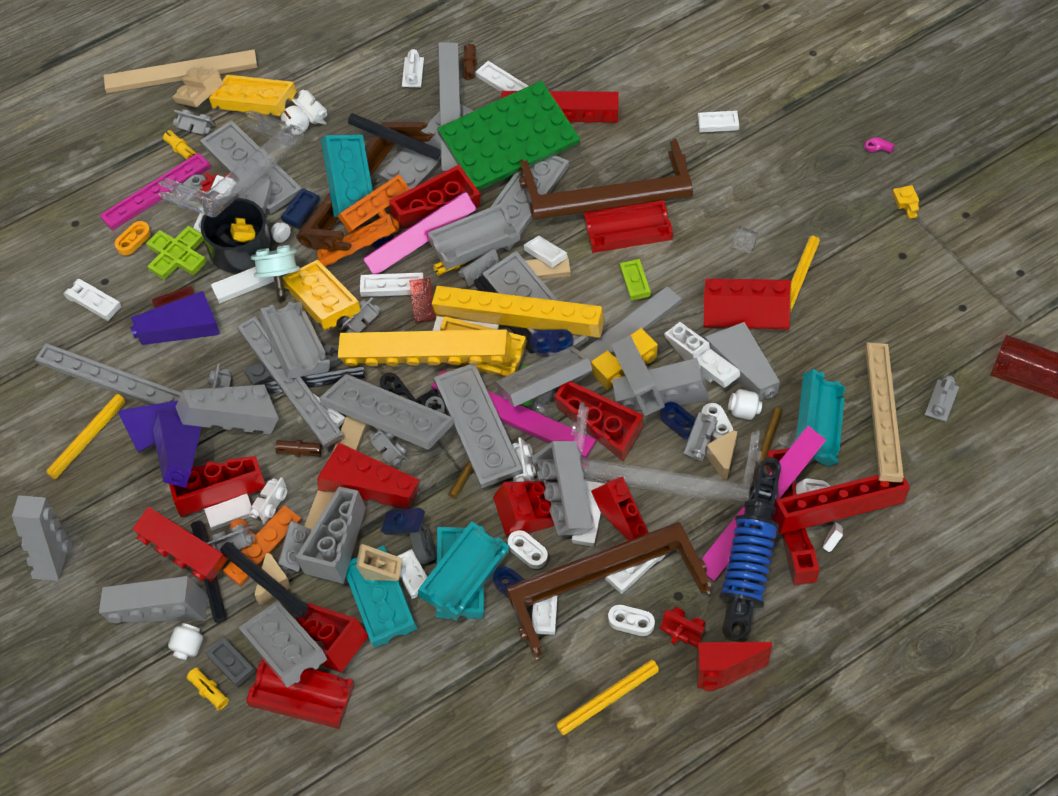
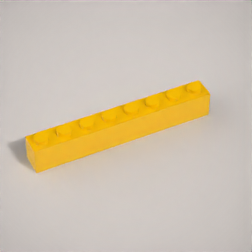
(518, 311)
(425, 347)

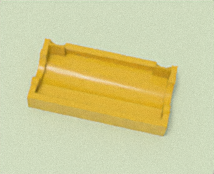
(253, 94)
(321, 294)
(502, 370)

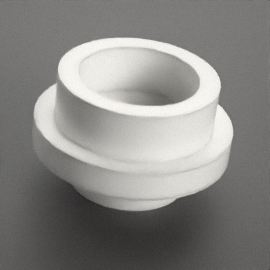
(280, 232)

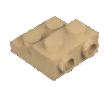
(198, 86)

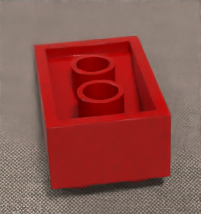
(335, 634)
(727, 662)

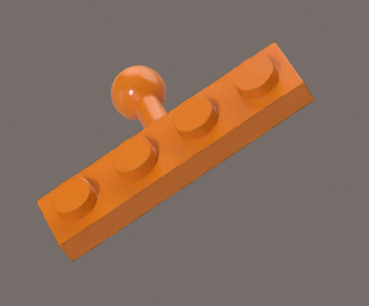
(374, 204)
(359, 238)
(266, 541)

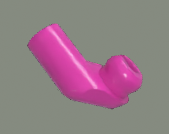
(878, 144)

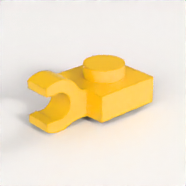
(906, 198)
(241, 231)

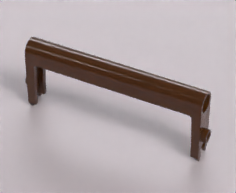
(611, 195)
(317, 230)
(600, 566)

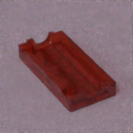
(1027, 366)

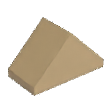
(721, 453)
(378, 565)
(273, 569)

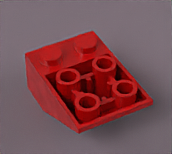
(523, 507)

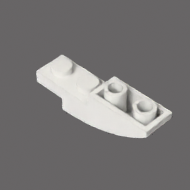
(693, 346)

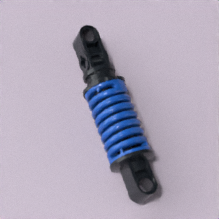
(750, 551)

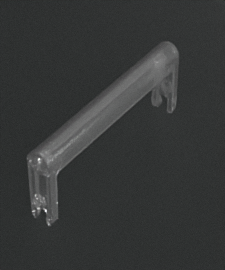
(283, 141)
(666, 481)

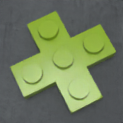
(176, 252)

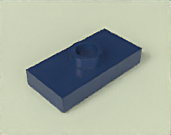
(300, 208)
(403, 521)

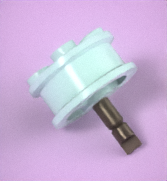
(275, 265)

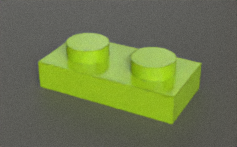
(635, 280)

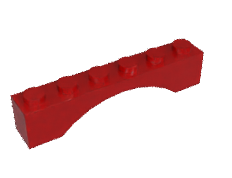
(797, 545)

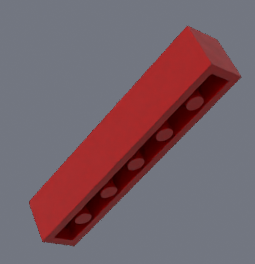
(585, 105)
(838, 502)

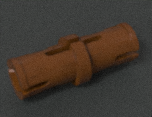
(469, 62)
(298, 448)

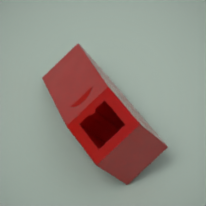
(619, 508)

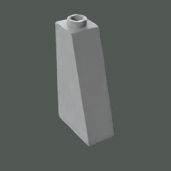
(743, 352)
(637, 375)

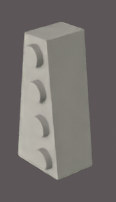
(676, 383)
(228, 407)
(565, 487)
(41, 537)
(333, 538)
(154, 601)

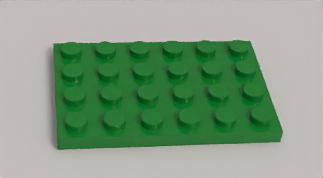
(506, 131)

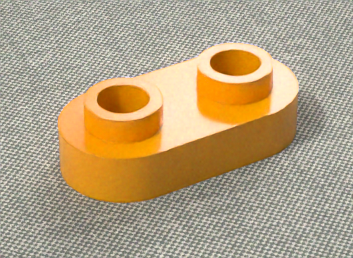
(130, 239)

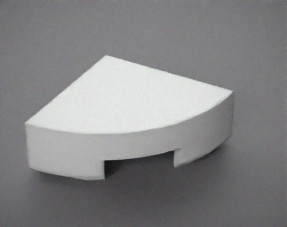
(833, 537)

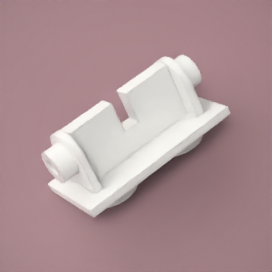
(412, 70)
(314, 112)
(524, 453)
(274, 493)

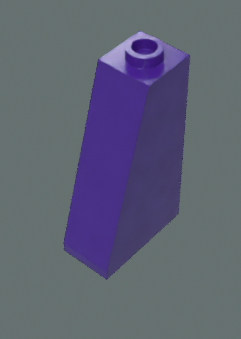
(176, 321)
(141, 421)
(175, 447)

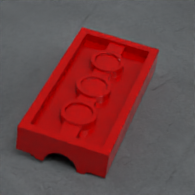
(628, 226)
(315, 698)

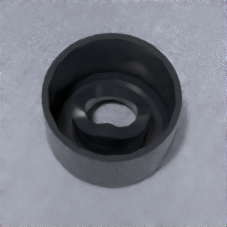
(220, 245)

